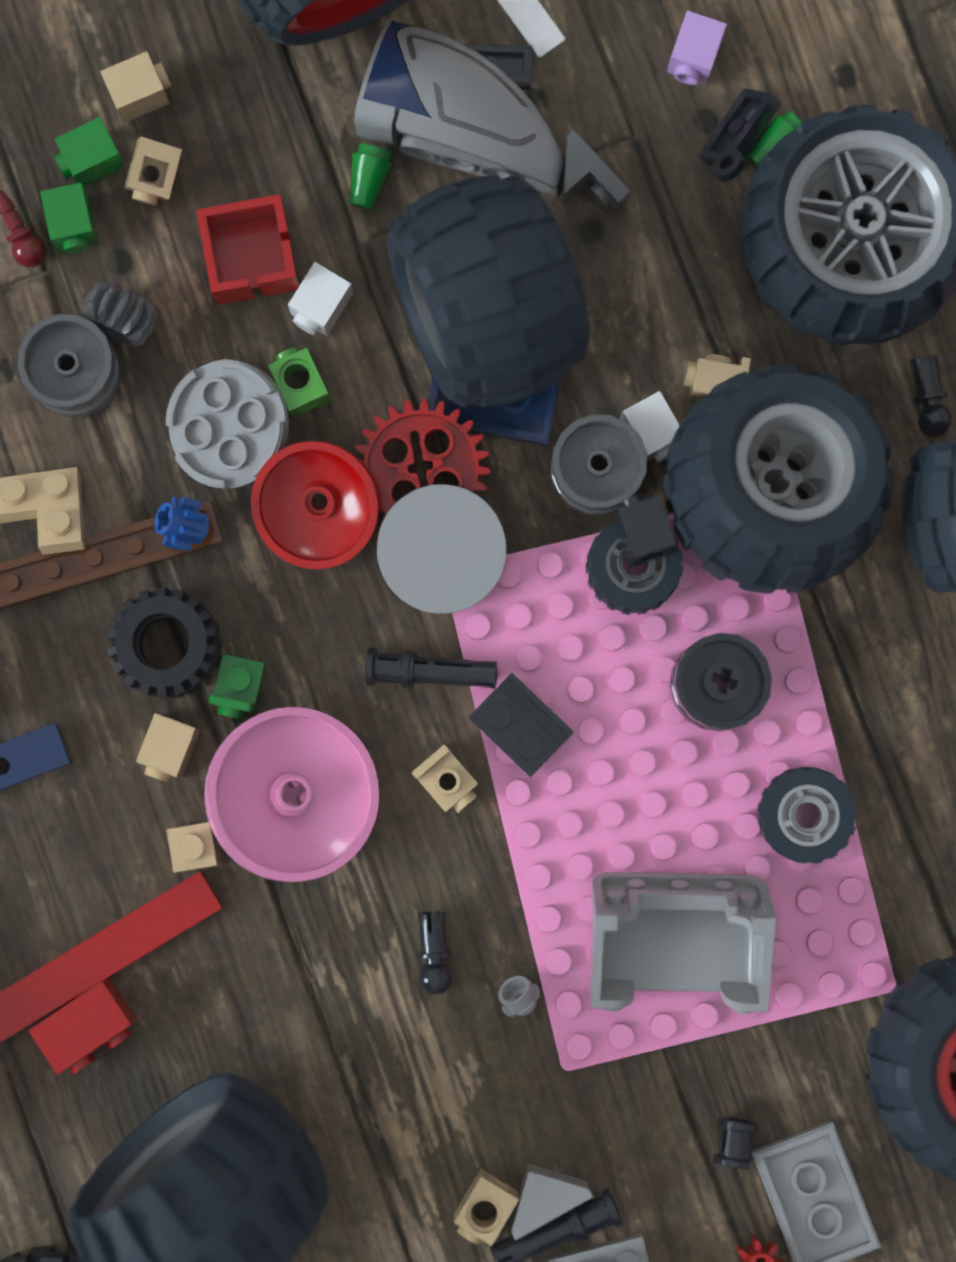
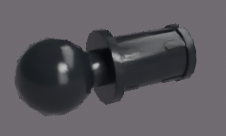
(934, 418)
(435, 975)

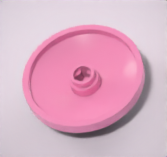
(292, 794)

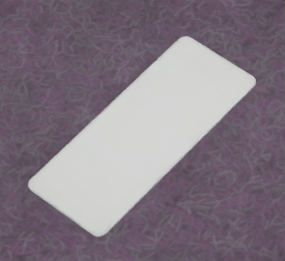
(534, 24)

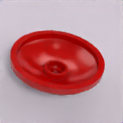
(293, 522)

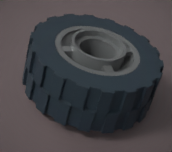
(625, 591)

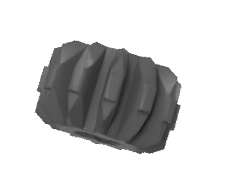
(120, 313)

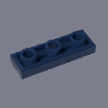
(33, 755)

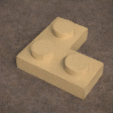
(51, 498)

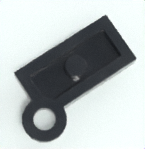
(738, 133)

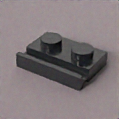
(521, 724)

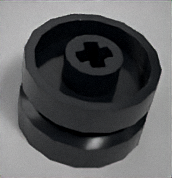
(745, 675)

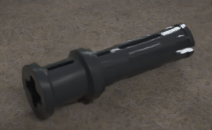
(413, 669)
(574, 1224)

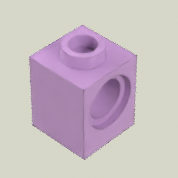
(695, 48)

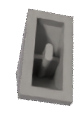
(545, 1197)

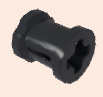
(735, 1142)

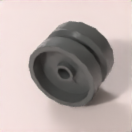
(48, 352)
(613, 445)

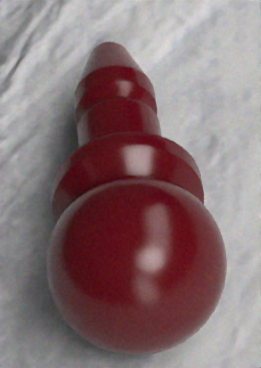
(27, 248)

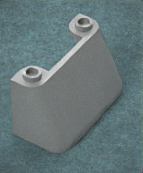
(681, 937)

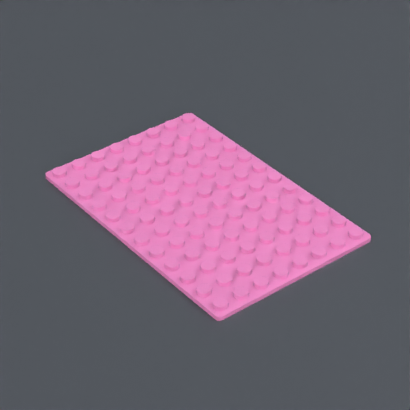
(661, 794)

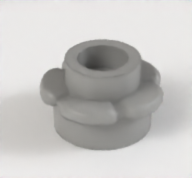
(518, 996)

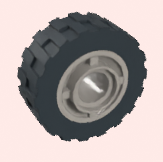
(833, 822)

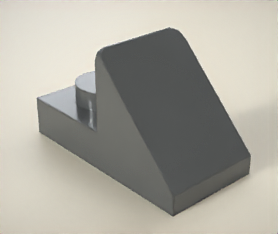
(585, 168)

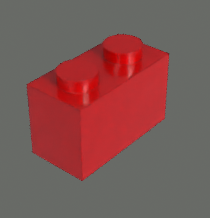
(83, 1026)

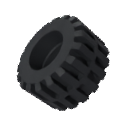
(139, 617)

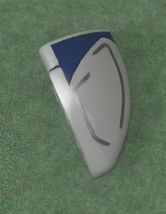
(453, 109)

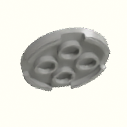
(226, 423)
(441, 548)

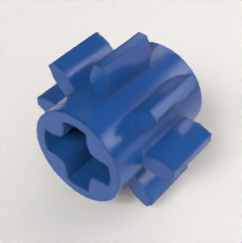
(181, 523)

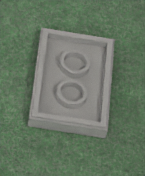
(816, 1196)

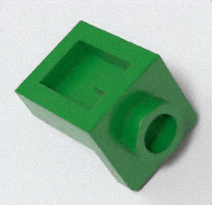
(237, 686)

